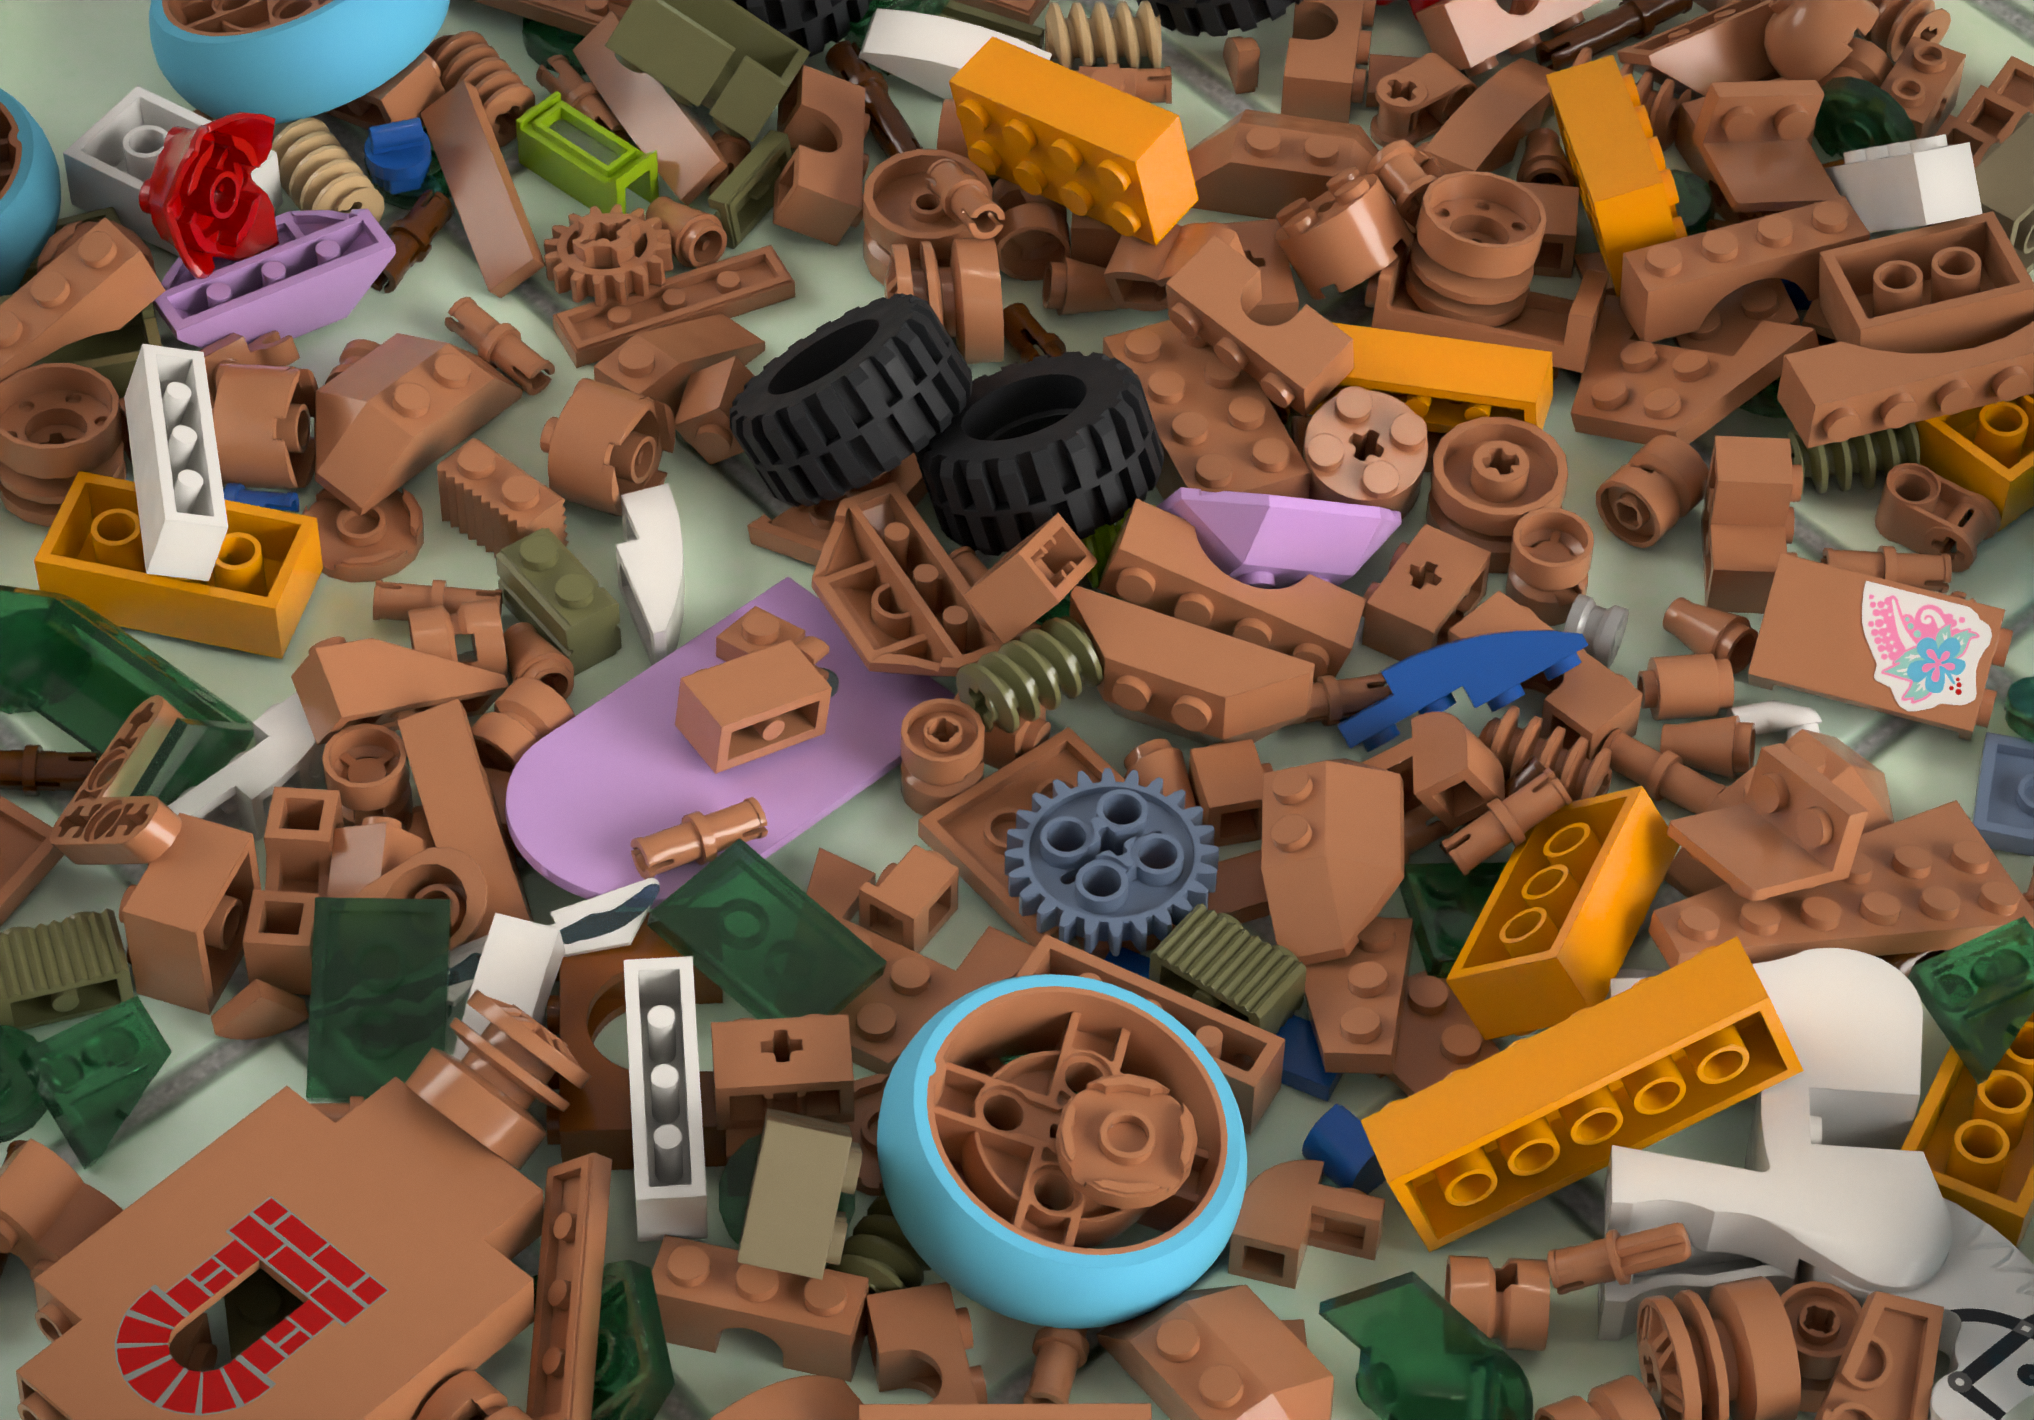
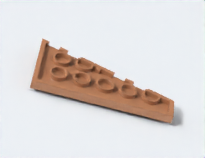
(1908, 891)

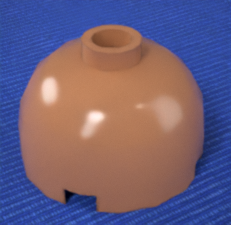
(1813, 35)

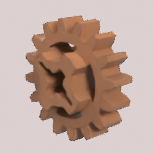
(608, 255)

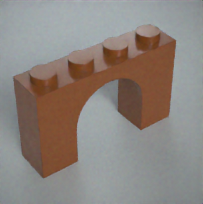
(601, 1112)

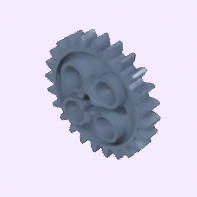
(1110, 860)

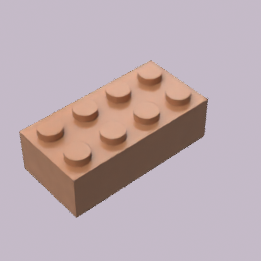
(1209, 419)

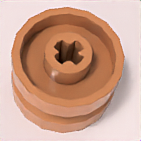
(905, 211)
(1491, 477)

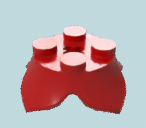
(206, 195)

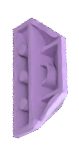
(294, 288)
(1282, 538)

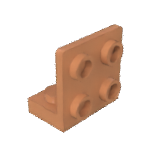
(1759, 144)
(1786, 835)

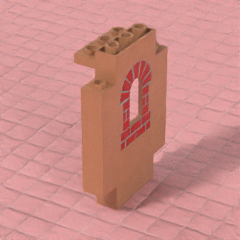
(375, 1222)

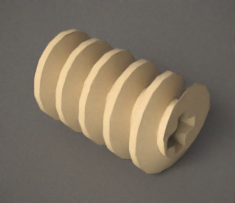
(1103, 35)
(321, 172)

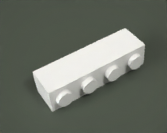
(1909, 183)
(175, 463)
(665, 1099)

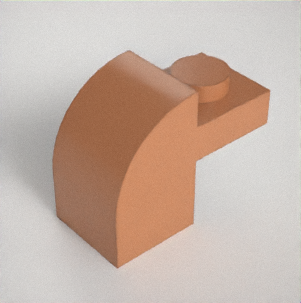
(1445, 769)
(1292, 1209)

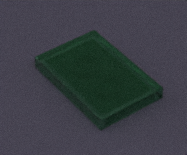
(765, 939)
(375, 992)

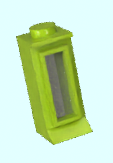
(583, 156)

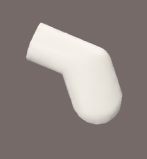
(1777, 717)

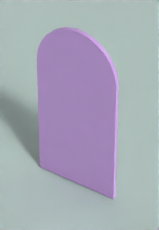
(632, 773)

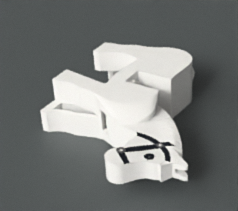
(1834, 1191)

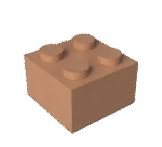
(191, 914)

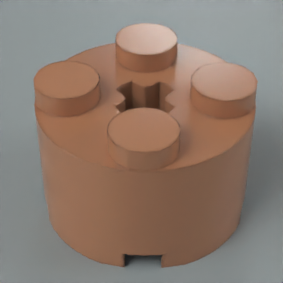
(1341, 233)
(264, 425)
(606, 445)
(1366, 451)

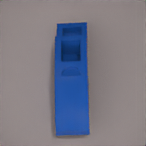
(1483, 664)

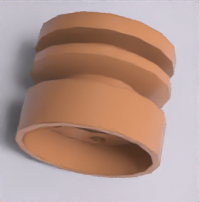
(1475, 248)
(962, 295)
(52, 427)
(498, 1079)
(1722, 1356)

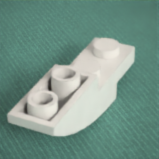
(244, 788)

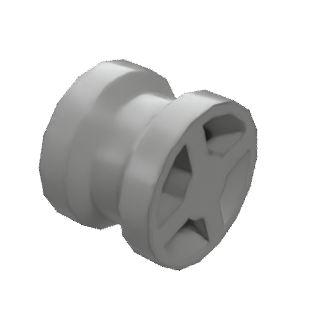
(1599, 626)

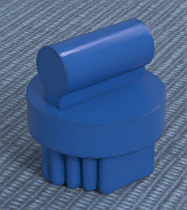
(398, 155)

